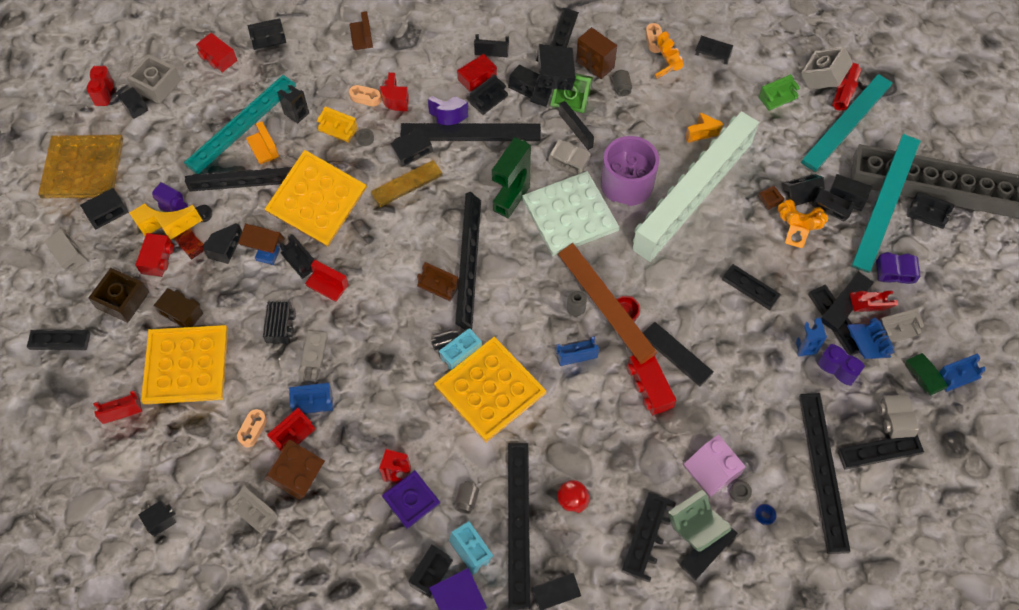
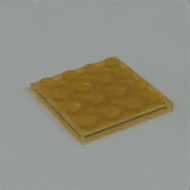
(80, 166)

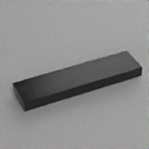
(823, 300)
(843, 305)
(678, 354)
(879, 451)

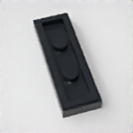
(576, 125)
(751, 287)
(58, 340)
(699, 561)

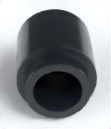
(443, 338)

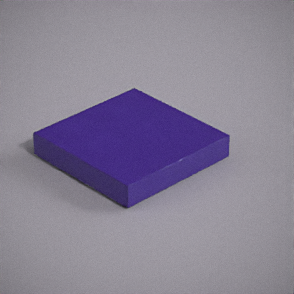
(411, 499)
(458, 593)

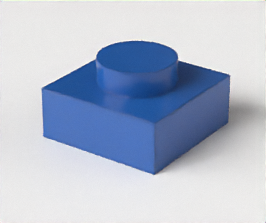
(266, 257)

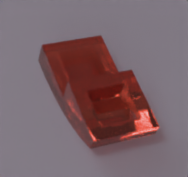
(189, 243)

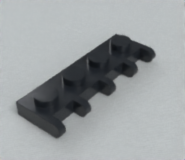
(646, 535)

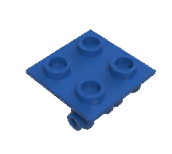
(871, 340)

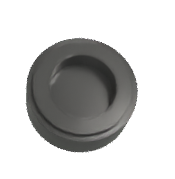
(364, 137)
(740, 492)

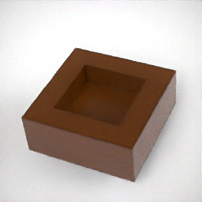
(771, 197)

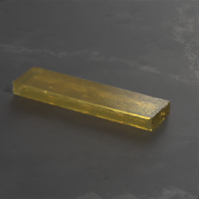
(406, 183)

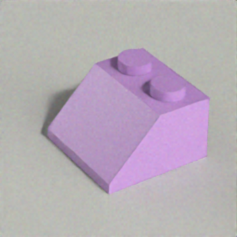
(714, 466)

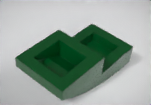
(927, 374)

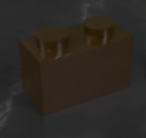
(178, 308)

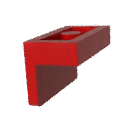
(327, 281)

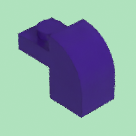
(448, 112)

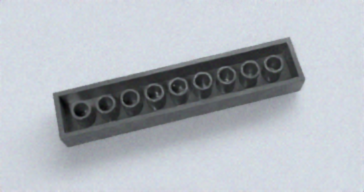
(946, 180)

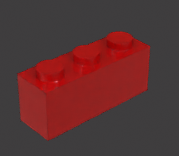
(652, 384)

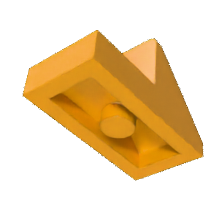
(705, 128)

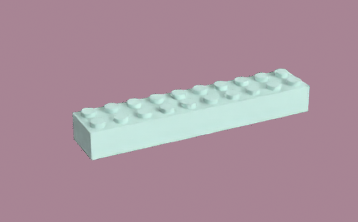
(694, 186)

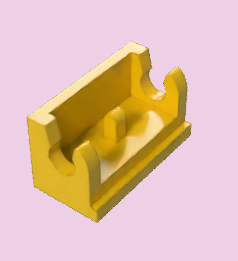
(337, 124)

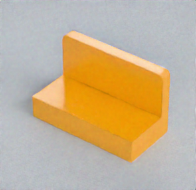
(262, 144)

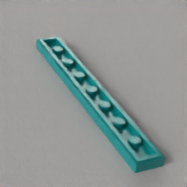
(846, 123)
(238, 126)
(885, 203)

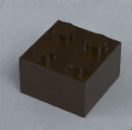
(119, 295)

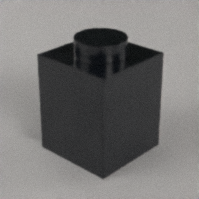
(133, 103)
(158, 518)

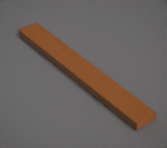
(607, 304)

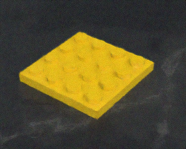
(316, 198)
(185, 364)
(490, 389)

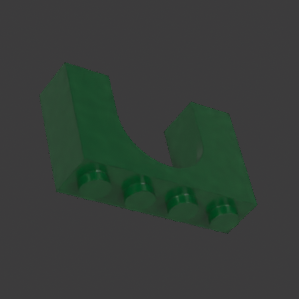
(513, 174)

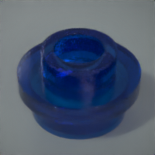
(767, 509)

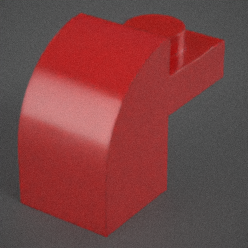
(394, 96)

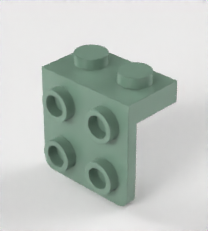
(698, 522)

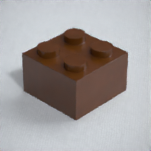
(596, 53)
(294, 469)

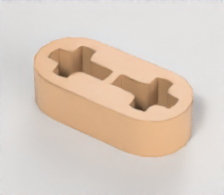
(651, 38)
(364, 95)
(249, 427)

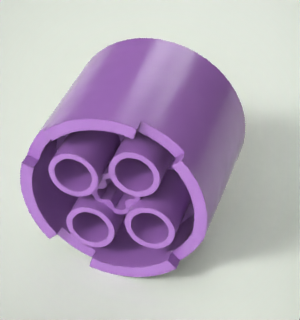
(629, 170)

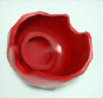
(631, 306)
(573, 496)

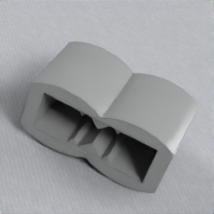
(569, 158)
(898, 416)

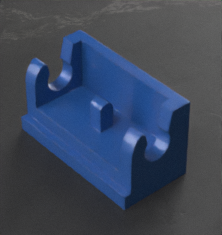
(813, 340)
(577, 352)
(962, 372)
(311, 398)

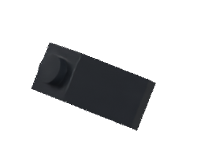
(223, 243)

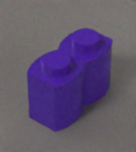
(168, 198)
(898, 268)
(843, 366)

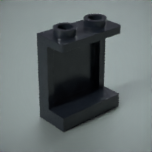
(556, 67)

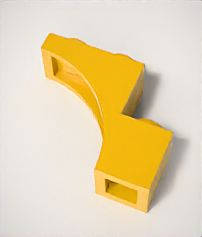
(171, 222)

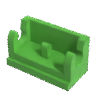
(779, 92)

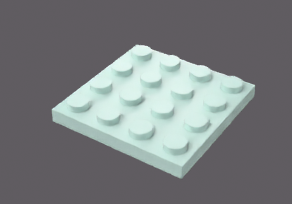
(570, 212)

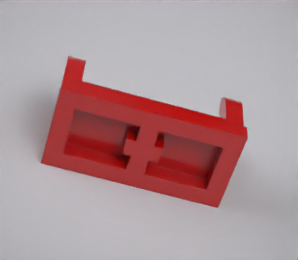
(872, 301)
(118, 408)
(294, 428)
(392, 464)

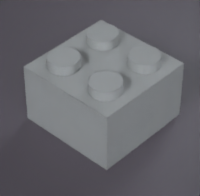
(827, 68)
(154, 78)

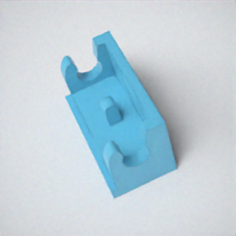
(460, 348)
(470, 547)

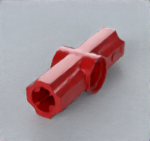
(847, 88)

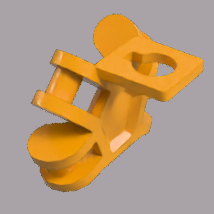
(670, 54)
(800, 221)

